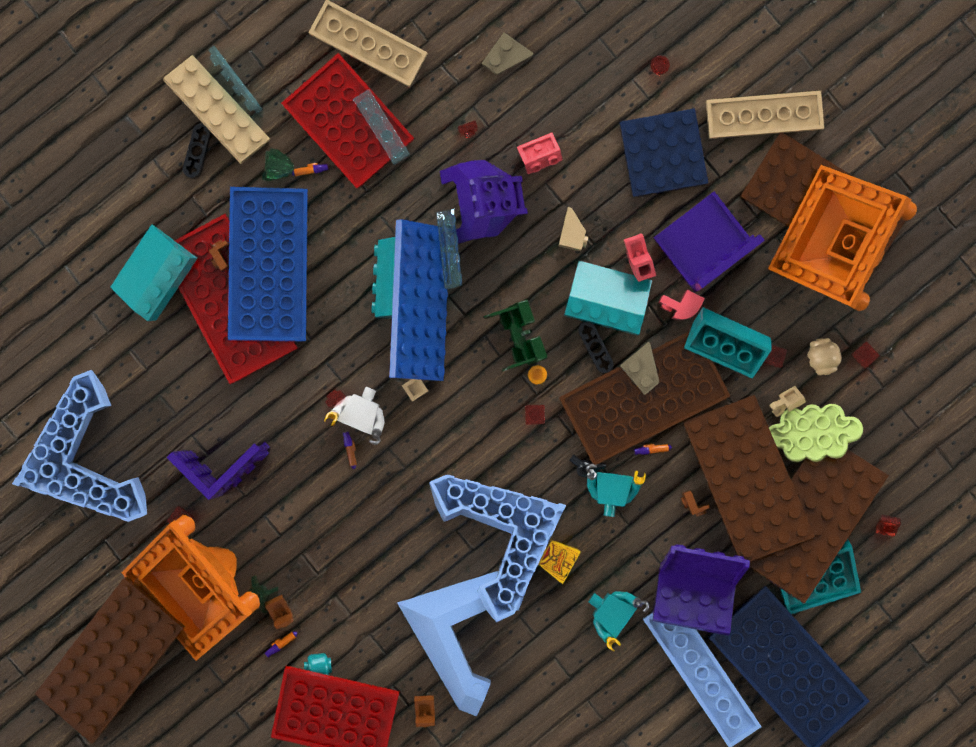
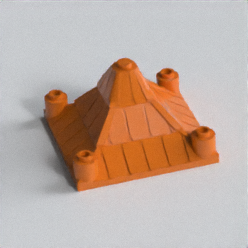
(840, 235)
(192, 585)

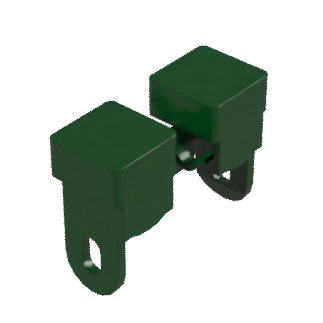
(514, 319)

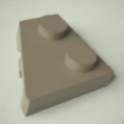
(506, 55)
(642, 369)

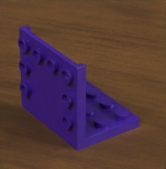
(705, 242)
(201, 475)
(698, 589)

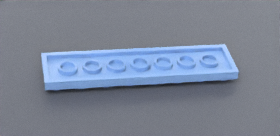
(706, 680)

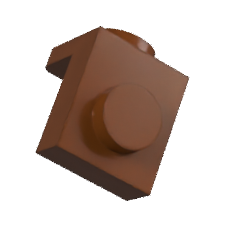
(218, 259)
(689, 502)
(279, 611)
(424, 711)

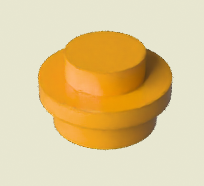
(537, 374)

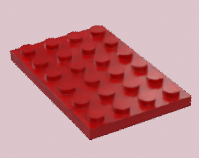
(335, 123)
(332, 711)

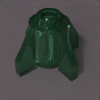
(276, 165)
(262, 591)

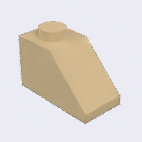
(573, 232)

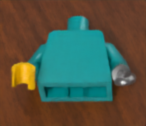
(612, 488)
(613, 614)

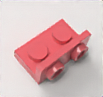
(540, 153)

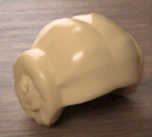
(824, 356)

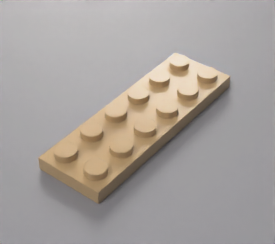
(368, 43)
(216, 109)
(764, 114)

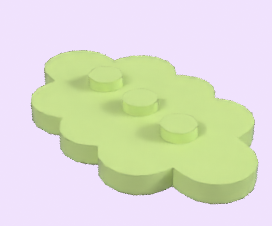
(815, 432)

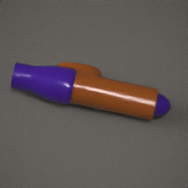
(350, 448)

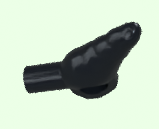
(582, 464)

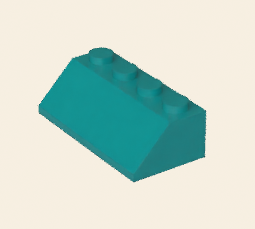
(728, 343)

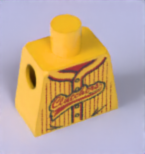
(558, 559)

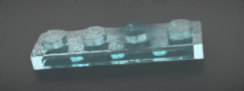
(238, 87)
(381, 126)
(449, 249)

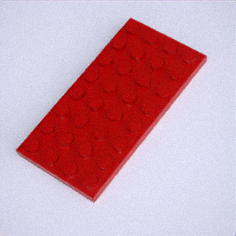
(207, 299)

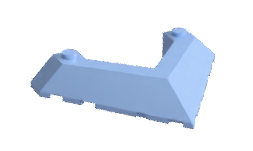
(51, 466)
(525, 517)
(432, 621)

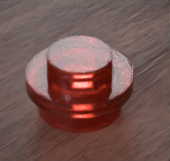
(660, 65)

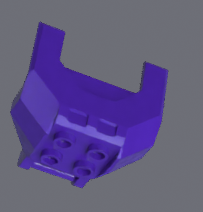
(486, 198)

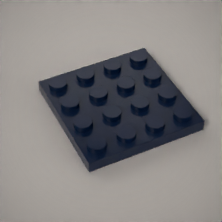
(663, 152)

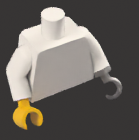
(360, 414)

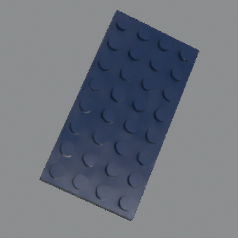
(789, 669)

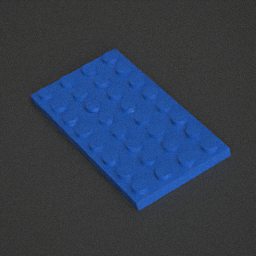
(267, 264)
(418, 304)

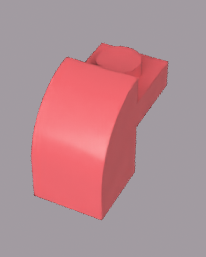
(638, 257)
(686, 308)

